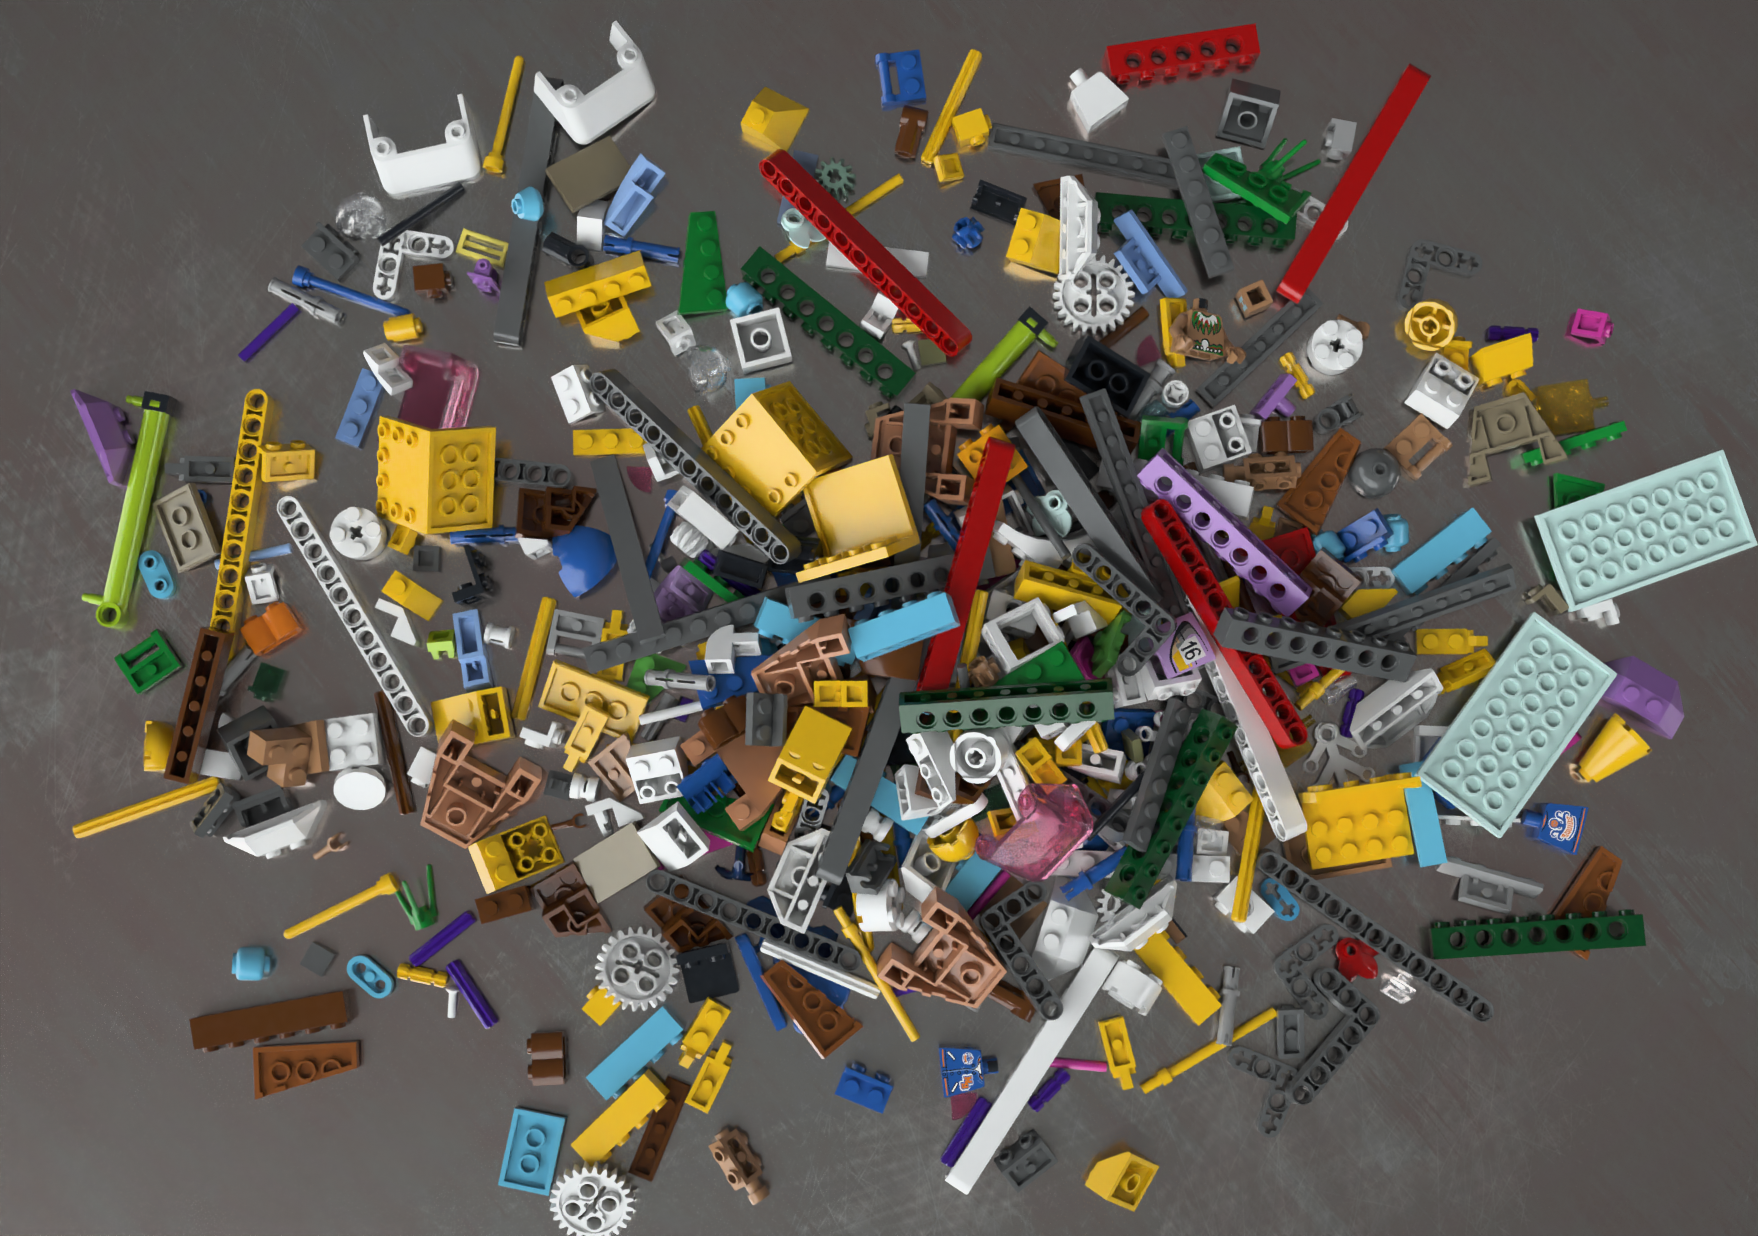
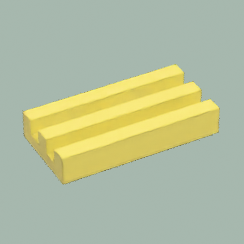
(463, 242)

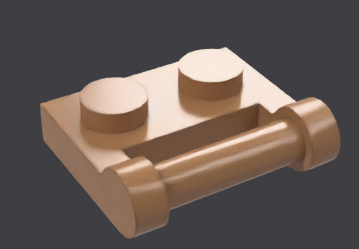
(1411, 440)

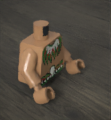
(1203, 335)

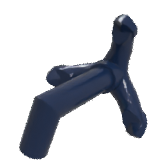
(738, 869)

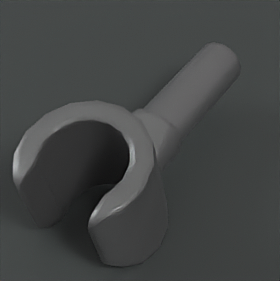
(667, 564)

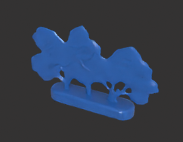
(834, 992)

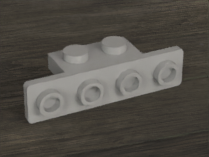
(1487, 886)

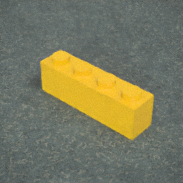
(597, 284)
(1062, 588)
(1178, 978)
(620, 1117)

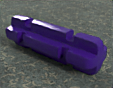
(1508, 332)
(1355, 696)
(1049, 1089)

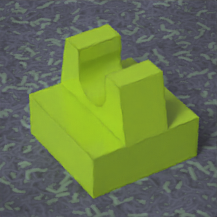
(441, 641)

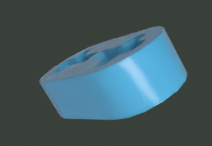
(1274, 903)

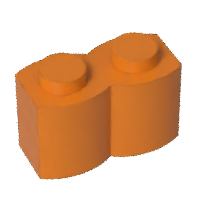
(271, 628)

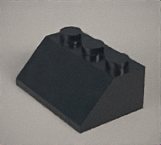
(1097, 367)

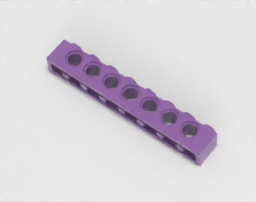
(1259, 554)

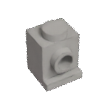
(1340, 138)

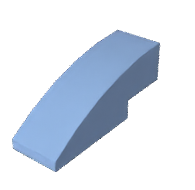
(633, 195)
(472, 651)

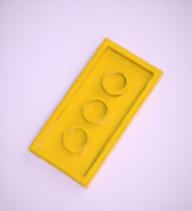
(572, 688)

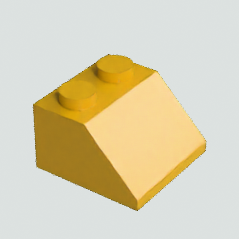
(1036, 241)
(1502, 360)
(1223, 795)

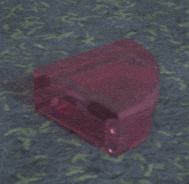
(1147, 352)
(641, 478)
(962, 1104)

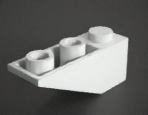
(933, 758)

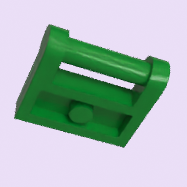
(1154, 436)
(151, 669)

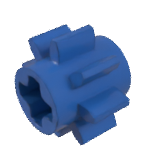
(968, 232)

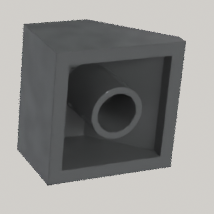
(1248, 113)
(236, 739)

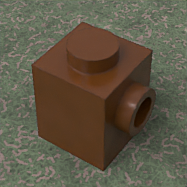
(432, 280)

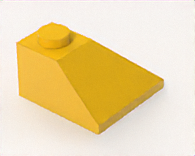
(774, 119)
(609, 320)
(1122, 1179)

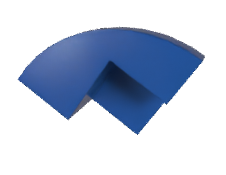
(584, 557)

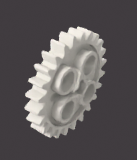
(1116, 295)
(630, 991)
(572, 1188)

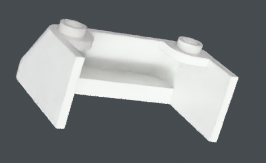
(609, 103)
(428, 166)

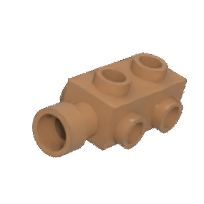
(1265, 472)
(739, 1163)

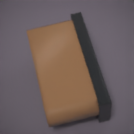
(1175, 931)

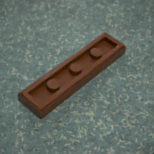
(659, 1130)

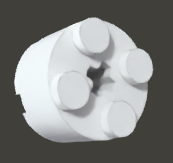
(1321, 351)
(344, 533)
(969, 763)
(883, 910)
(1133, 987)

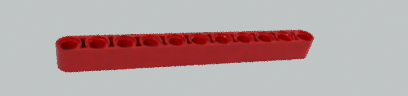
(1353, 183)
(865, 252)
(968, 560)
(1199, 596)

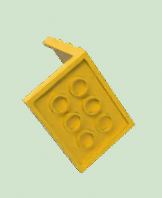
(775, 446)
(435, 476)
(858, 516)
(1358, 820)

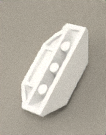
(1077, 227)
(1394, 709)
(279, 832)
(793, 885)
(1133, 926)
(1063, 932)

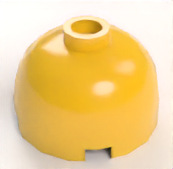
(1431, 324)
(157, 745)
(956, 843)

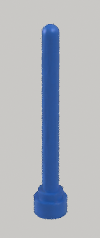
(303, 277)
(661, 533)

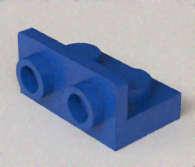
(1364, 534)
(864, 1087)

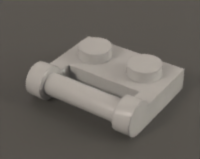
(576, 627)

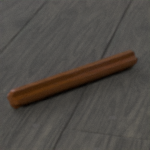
(393, 753)

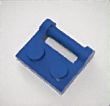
(909, 77)

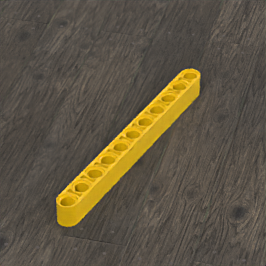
(236, 514)

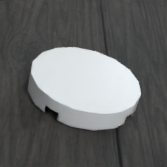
(359, 788)

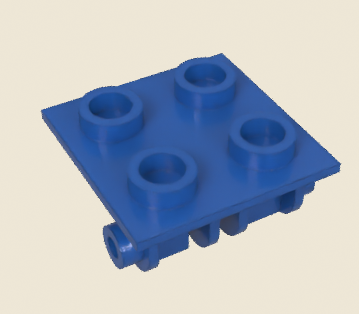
(704, 781)

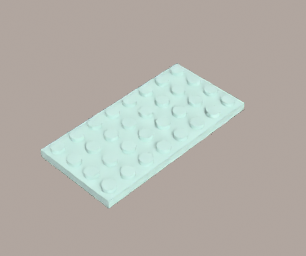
(1645, 530)
(1516, 724)

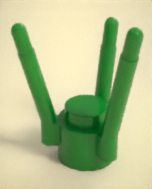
(1275, 168)
(419, 916)

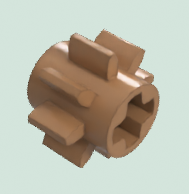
(983, 671)

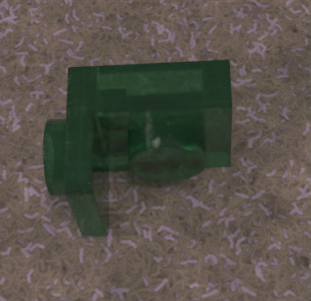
(267, 682)

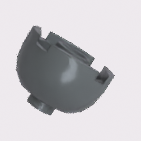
(1374, 473)

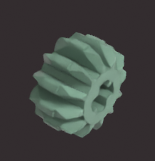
(844, 174)

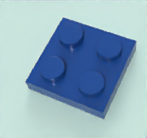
(1125, 719)

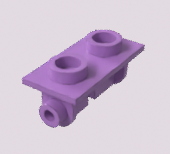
(484, 276)

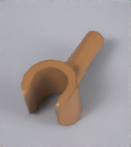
(1363, 327)
(332, 845)

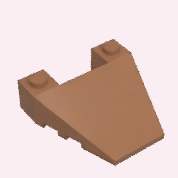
(943, 426)
(809, 659)
(750, 768)
(468, 795)
(950, 961)

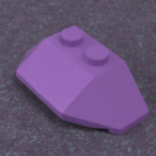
(108, 434)
(1645, 695)

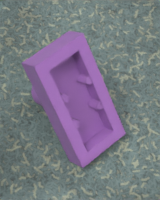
(1276, 399)

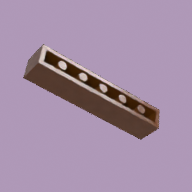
(1012, 400)
(198, 705)
(271, 1019)

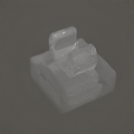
(1208, 824)
(1398, 988)

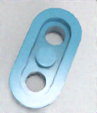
(158, 572)
(369, 979)

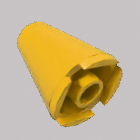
(1612, 750)

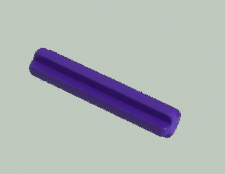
(709, 559)
(441, 938)
(471, 994)
(966, 1132)

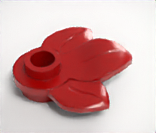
(1359, 962)

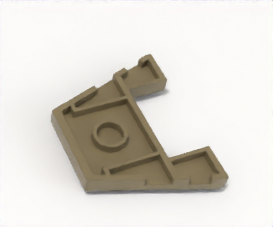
(1504, 426)

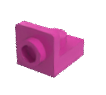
(1592, 325)
(1303, 674)

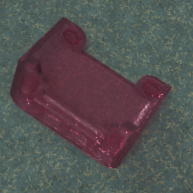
(440, 388)
(1047, 833)

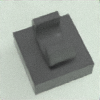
(558, 785)

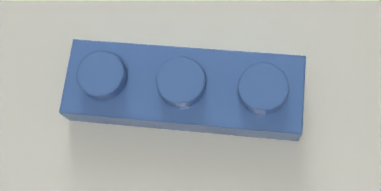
(360, 409)

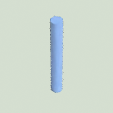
(263, 553)

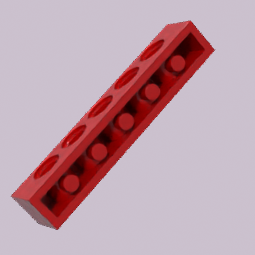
(1242, 36)

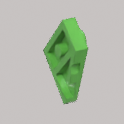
(1107, 645)
(653, 662)

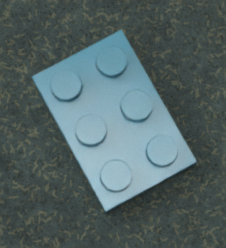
(532, 1151)

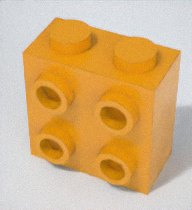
(971, 452)

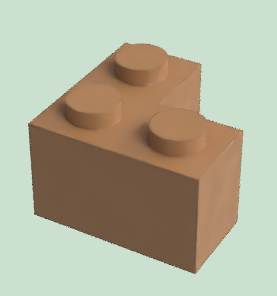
(284, 752)

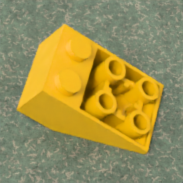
(481, 710)
(810, 754)
(515, 854)

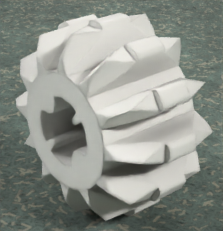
(690, 540)

